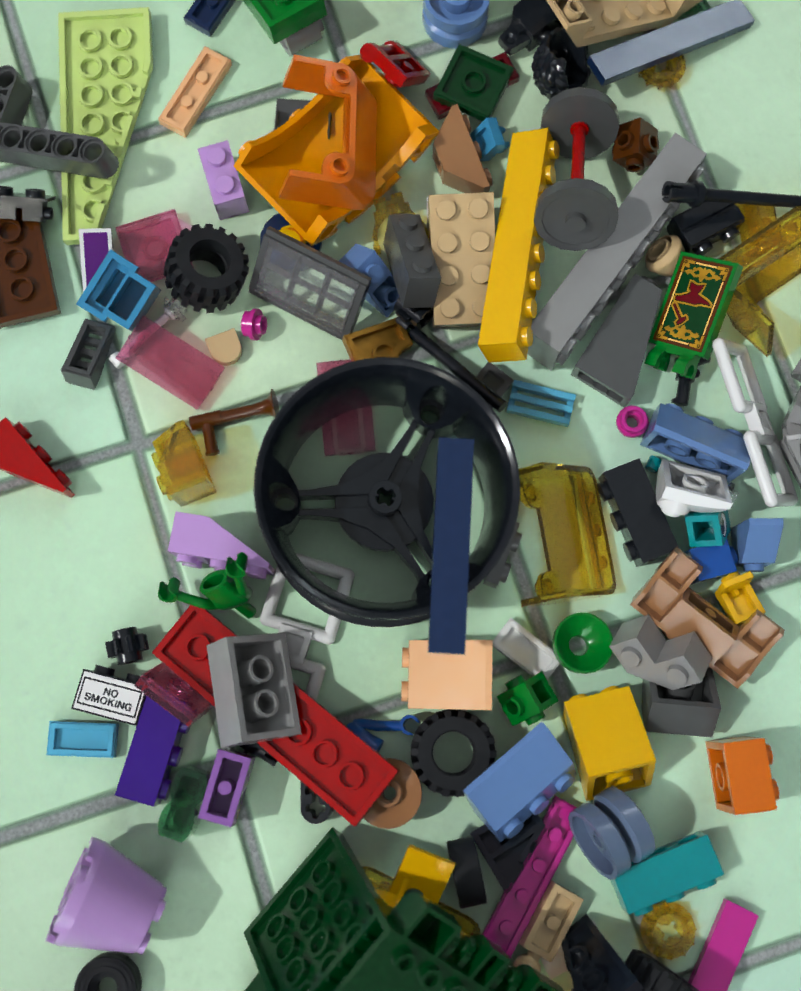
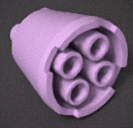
(107, 903)

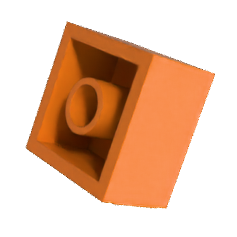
(742, 775)

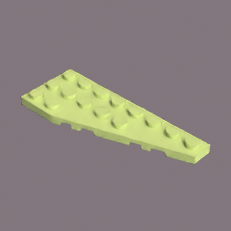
(102, 88)

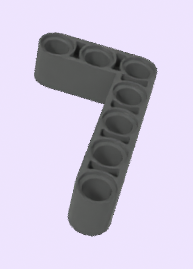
(46, 147)

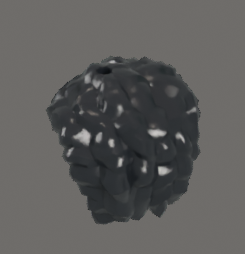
(559, 64)

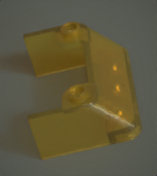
(768, 263)
(570, 531)

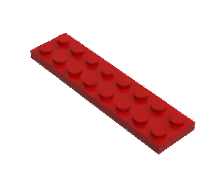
(324, 755)

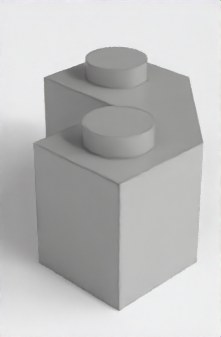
(664, 662)

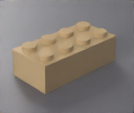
(463, 250)

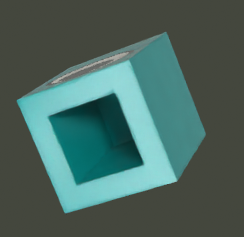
(707, 528)

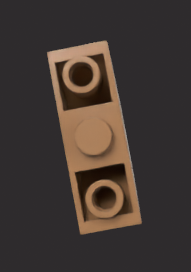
(458, 156)

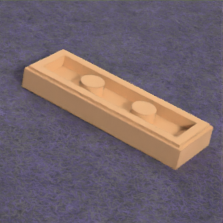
(195, 92)

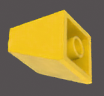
(609, 741)

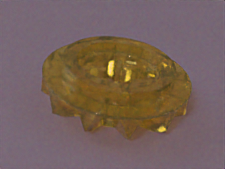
(672, 74)
(653, 936)

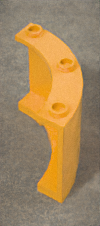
(304, 144)

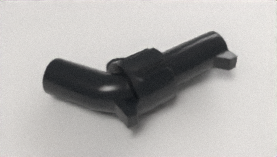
(684, 386)

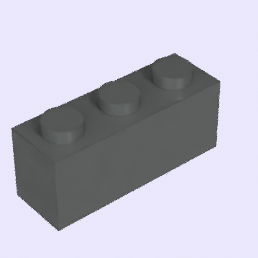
(411, 261)

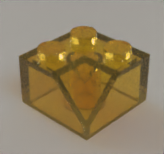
(181, 466)

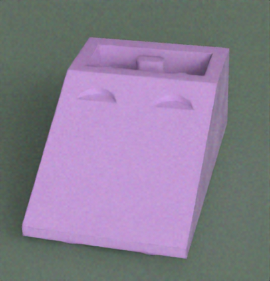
(202, 540)

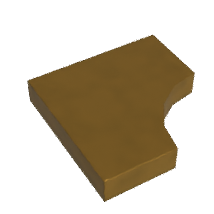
(376, 341)

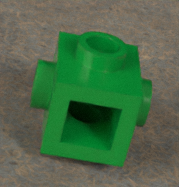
(527, 698)

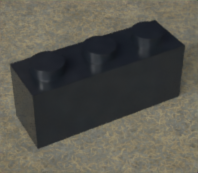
(636, 513)

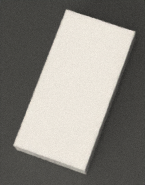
(525, 649)

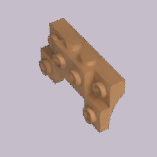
(681, 611)

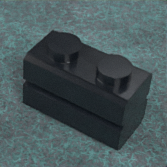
(706, 225)

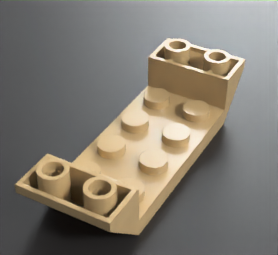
(604, 20)

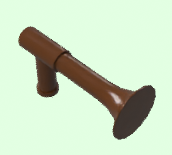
(208, 420)

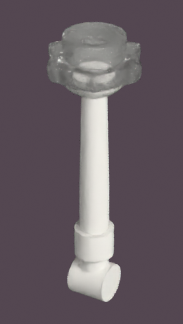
(172, 310)

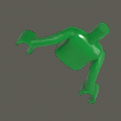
(223, 589)

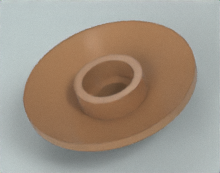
(405, 804)

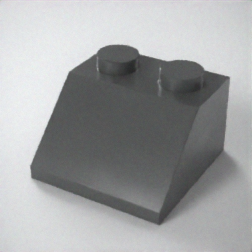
(681, 711)

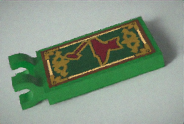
(692, 312)

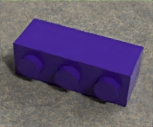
(152, 756)

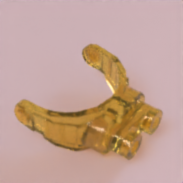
(384, 208)

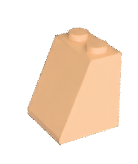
(448, 679)

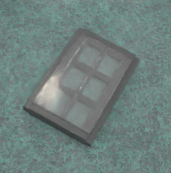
(308, 284)

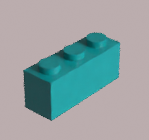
(668, 873)

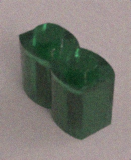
(180, 815)

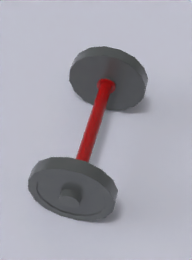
(578, 211)

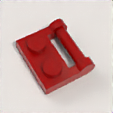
(396, 62)

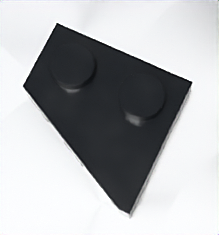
(511, 855)

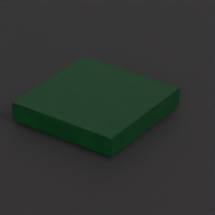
(473, 83)

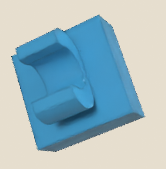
(489, 138)

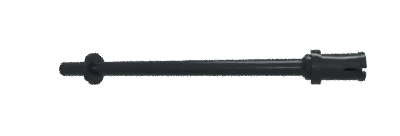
(696, 193)

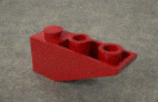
(29, 463)

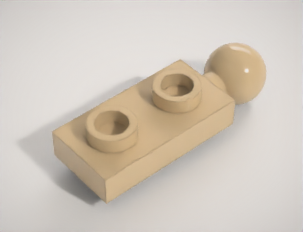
(548, 925)

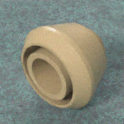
(664, 255)

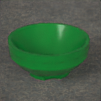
(597, 640)

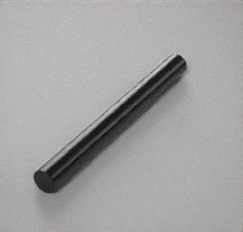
(457, 369)

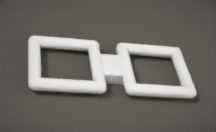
(758, 422)
(300, 634)

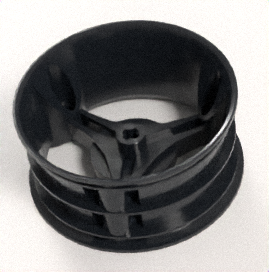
(372, 525)

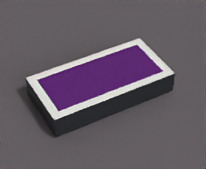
(94, 247)

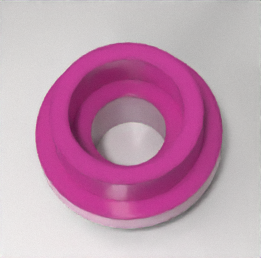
(253, 324)
(640, 417)

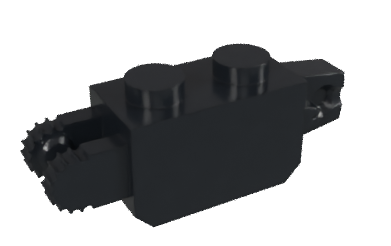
(528, 26)

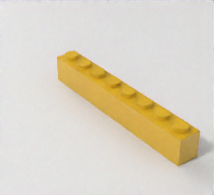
(517, 249)

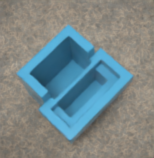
(118, 292)

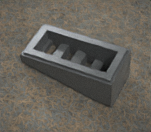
(82, 372)

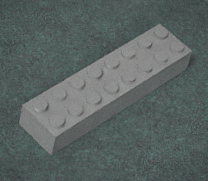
(606, 266)

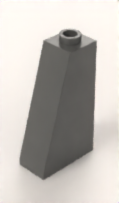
(619, 346)

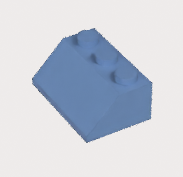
(696, 442)
(521, 783)

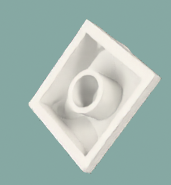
(688, 488)

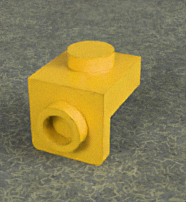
(738, 597)

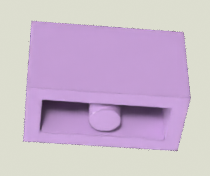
(223, 180)

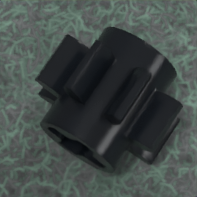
(412, 316)
(127, 645)

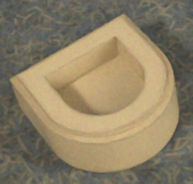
(225, 347)

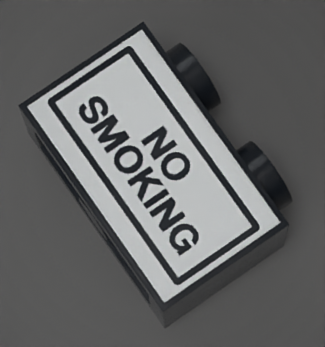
(109, 695)

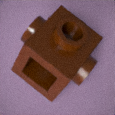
(635, 145)

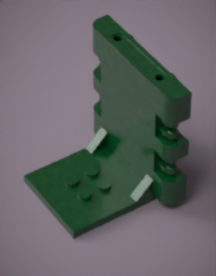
(339, 935)

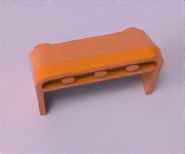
(345, 177)

